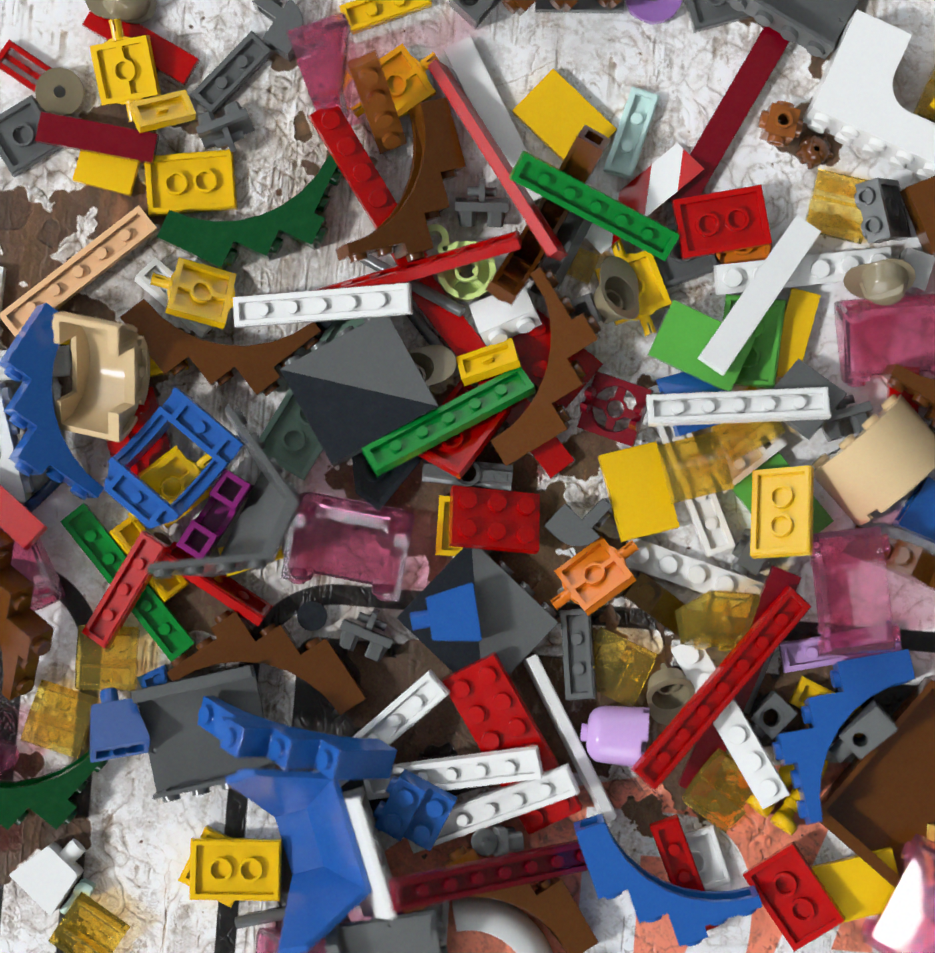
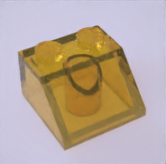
(694, 467)
(716, 619)

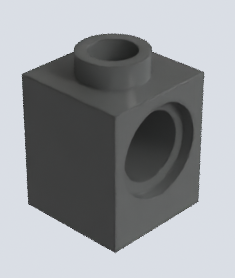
(784, 715)

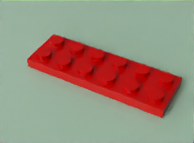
(502, 722)

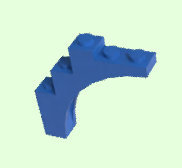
(32, 407)
(295, 748)
(807, 748)
(652, 897)

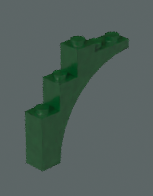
(217, 240)
(47, 795)

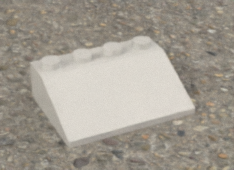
(379, 901)

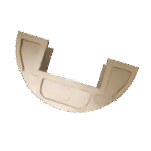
(106, 373)
(879, 462)

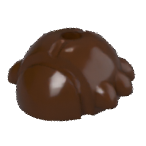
(808, 153)

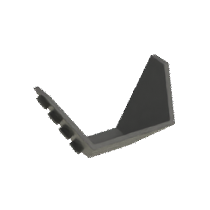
(260, 525)

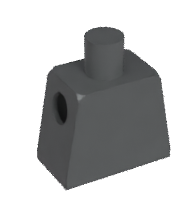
(868, 719)

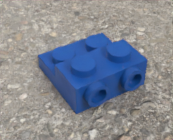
(414, 810)

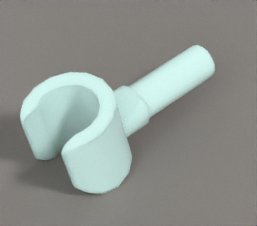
(85, 886)

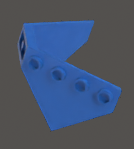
(319, 848)

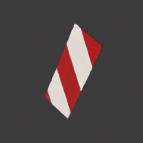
(650, 190)

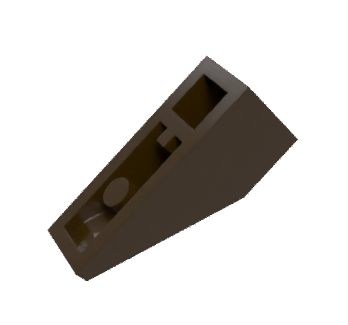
(654, 601)

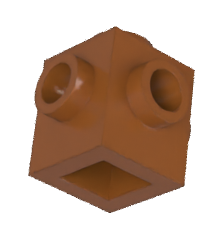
(773, 131)

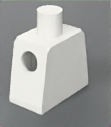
(51, 874)

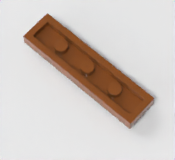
(377, 101)

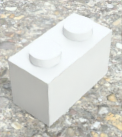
(500, 320)

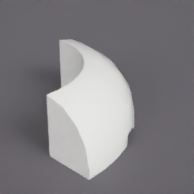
(501, 921)

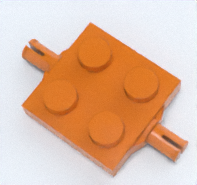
(595, 575)

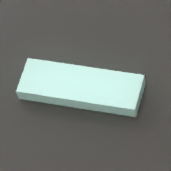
(631, 133)

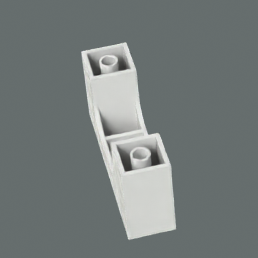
(859, 102)

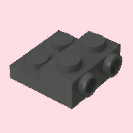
(882, 210)

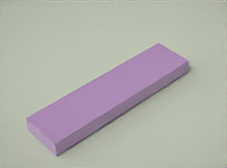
(804, 654)

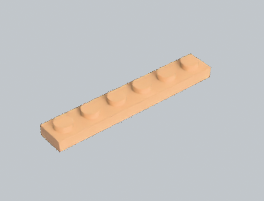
(82, 268)

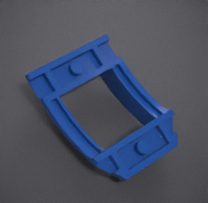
(197, 426)

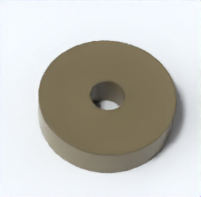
(45, 91)

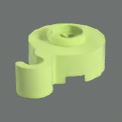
(451, 282)

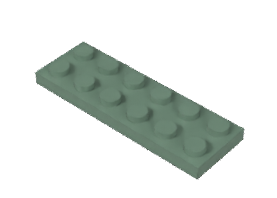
(288, 433)

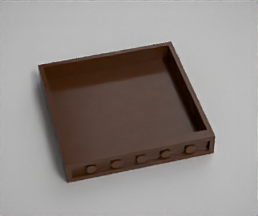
(890, 789)

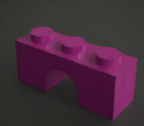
(214, 519)

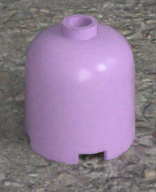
(616, 734)

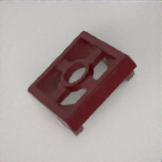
(587, 419)

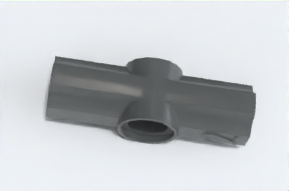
(488, 476)

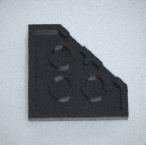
(378, 490)

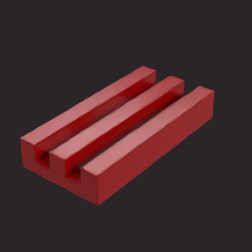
(4, 55)

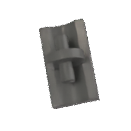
(224, 129)
(493, 206)
(856, 414)
(352, 632)
(497, 840)

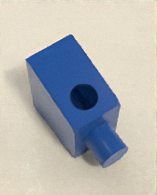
(919, 511)
(450, 615)
(116, 728)

